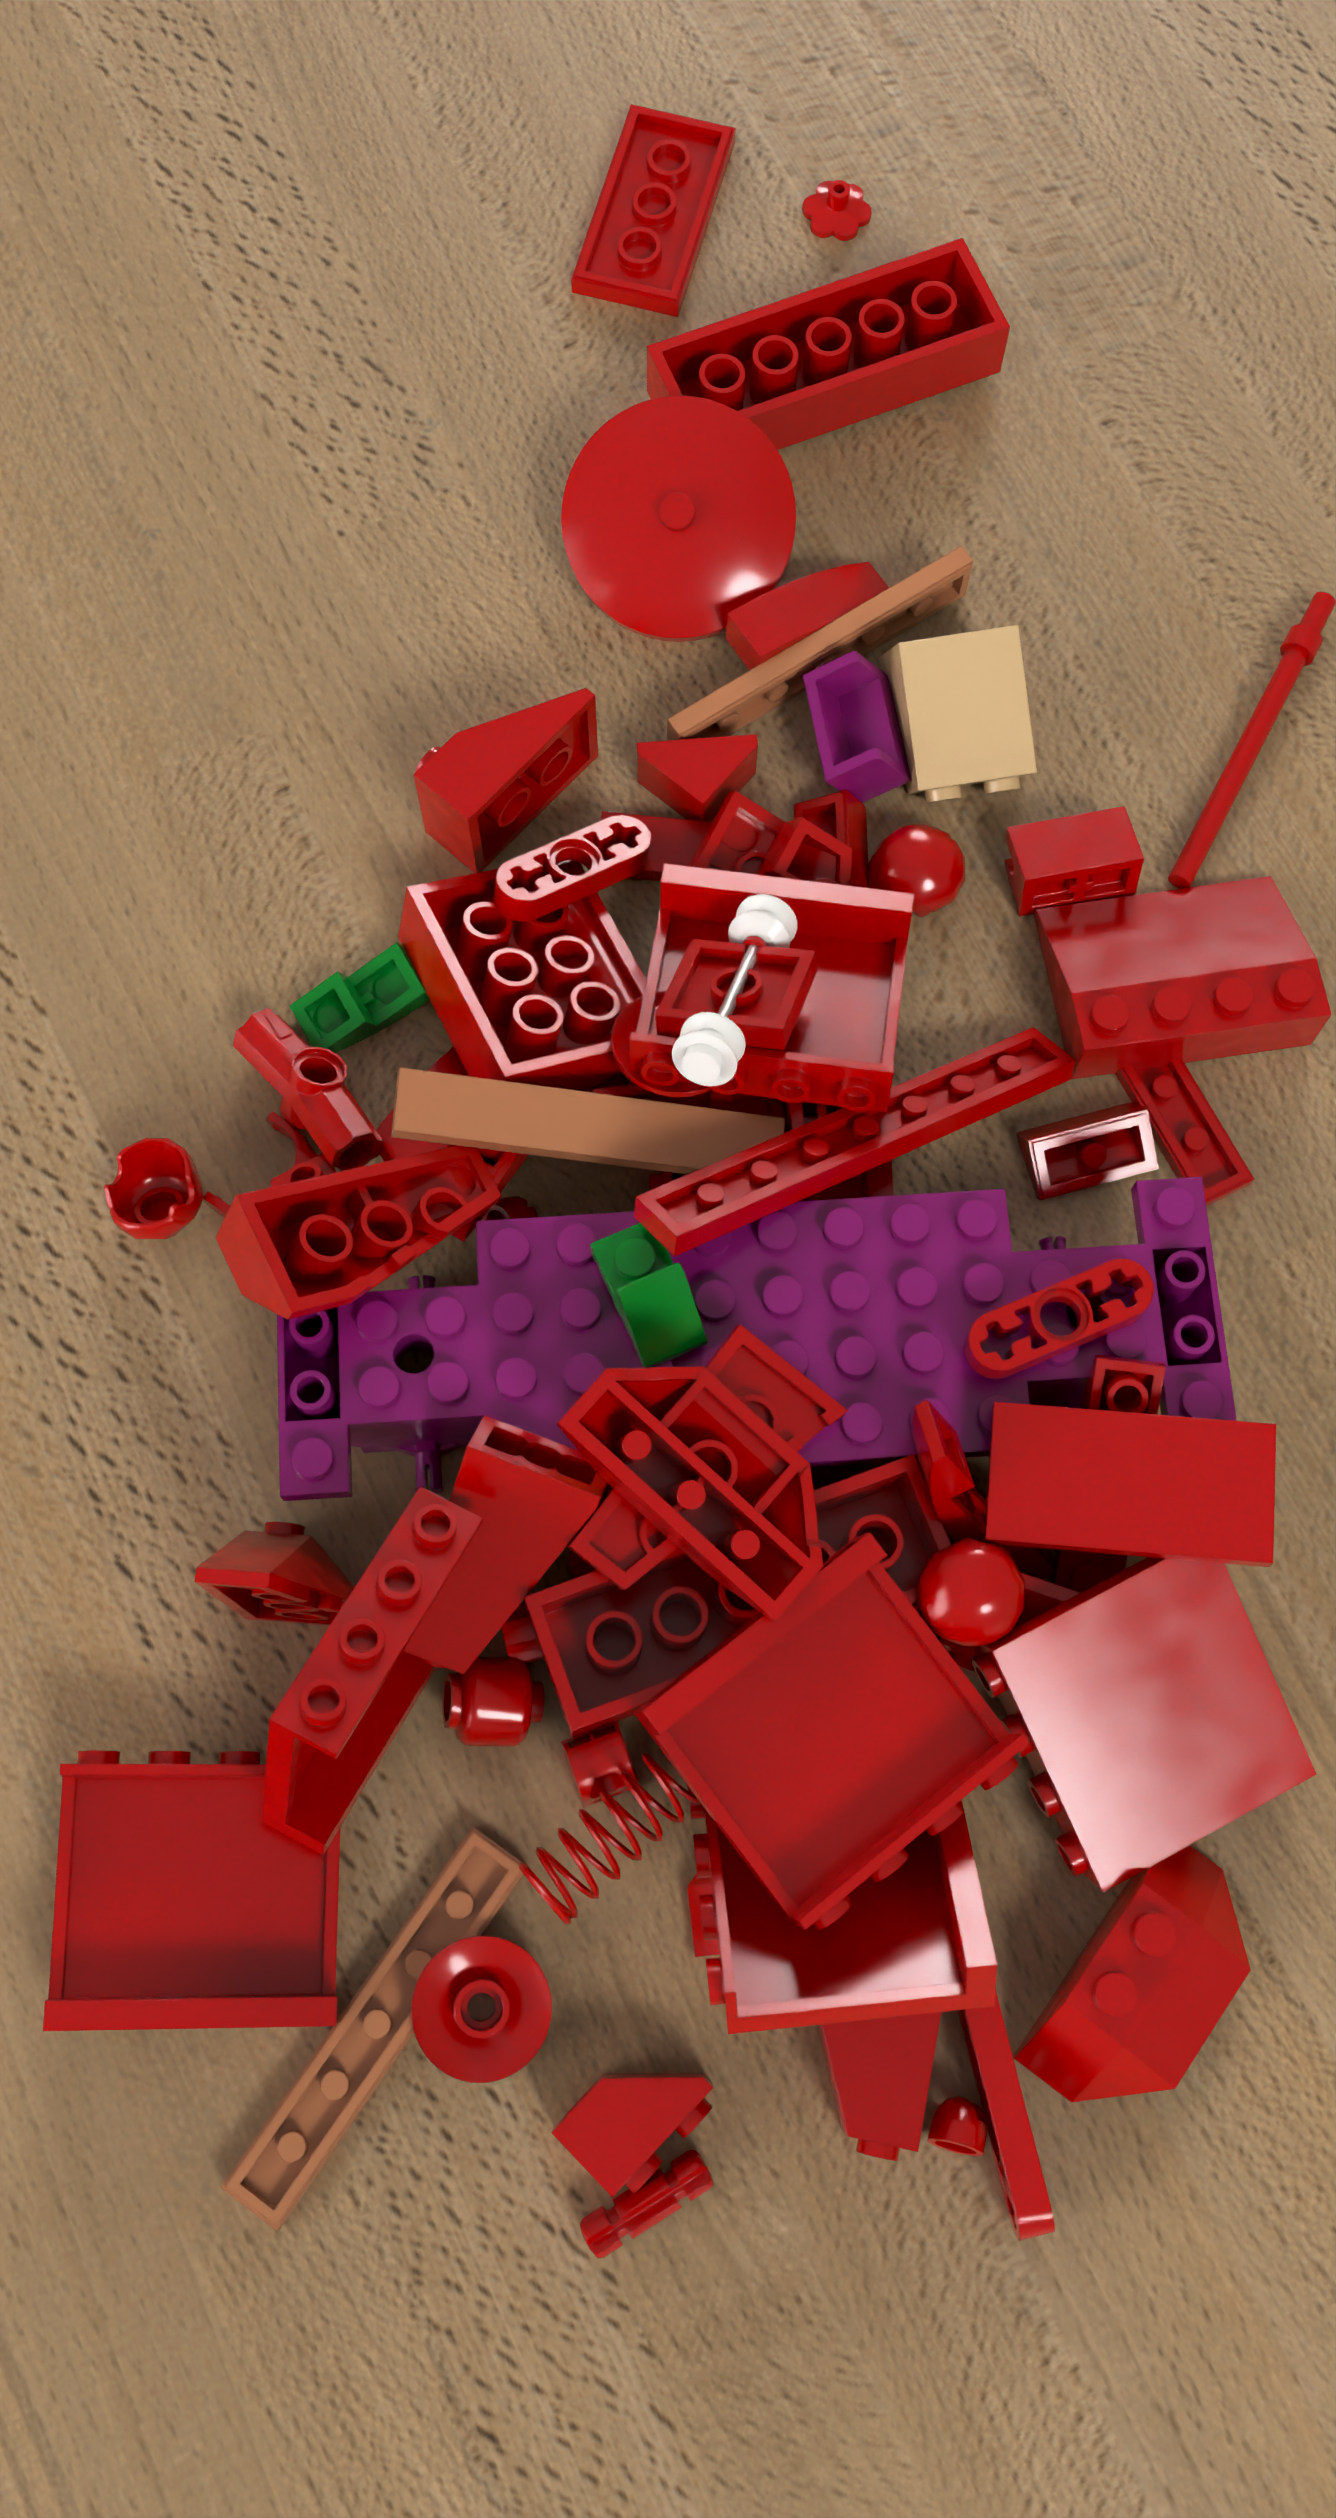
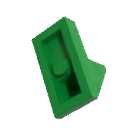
(649, 1295)

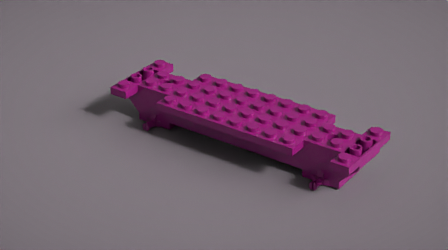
(845, 1290)

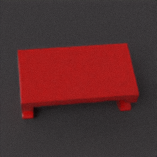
(1073, 860)

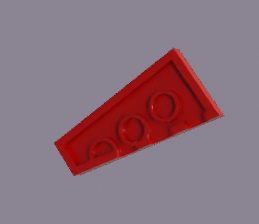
(625, 1543)

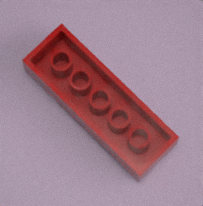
(843, 347)
(622, 1647)

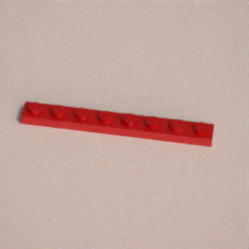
(850, 1142)

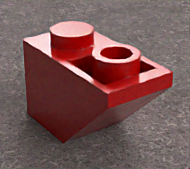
(627, 2120)

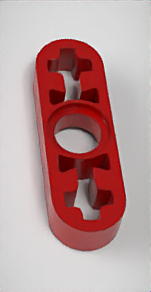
(560, 889)
(1095, 1282)

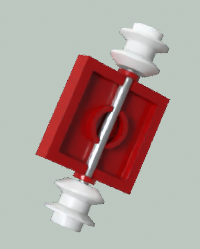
(736, 992)

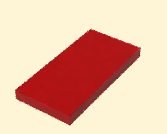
(653, 210)
(1131, 1484)

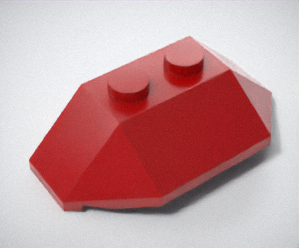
(704, 1477)
(1143, 1986)

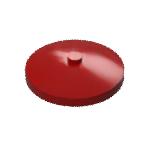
(678, 517)

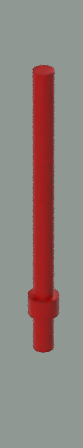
(1297, 651)

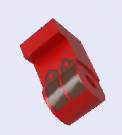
(598, 1762)

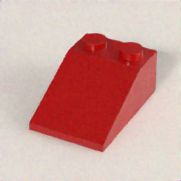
(503, 774)

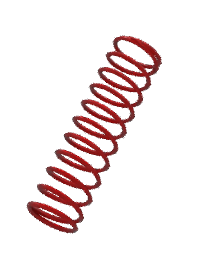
(595, 1828)

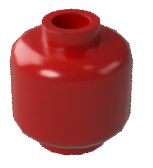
(492, 1702)

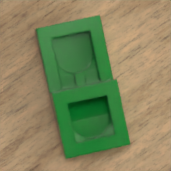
(360, 1005)

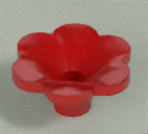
(836, 210)

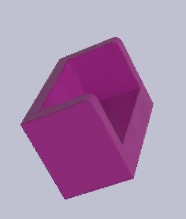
(856, 727)

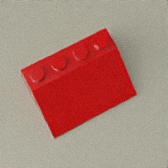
(1180, 976)
(520, 995)

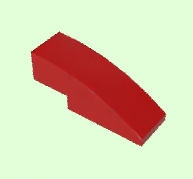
(798, 609)

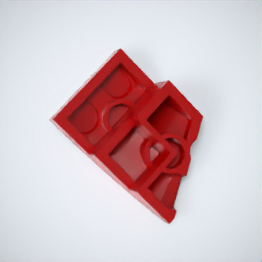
(759, 843)

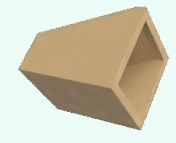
(962, 711)

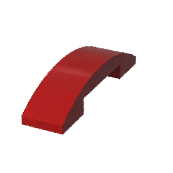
(953, 1491)

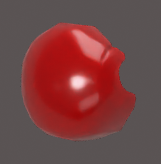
(919, 862)
(154, 1189)
(971, 1593)

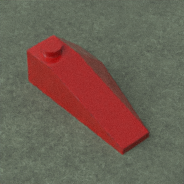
(349, 1230)
(276, 1576)

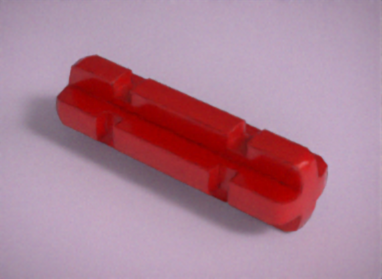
(648, 2206)

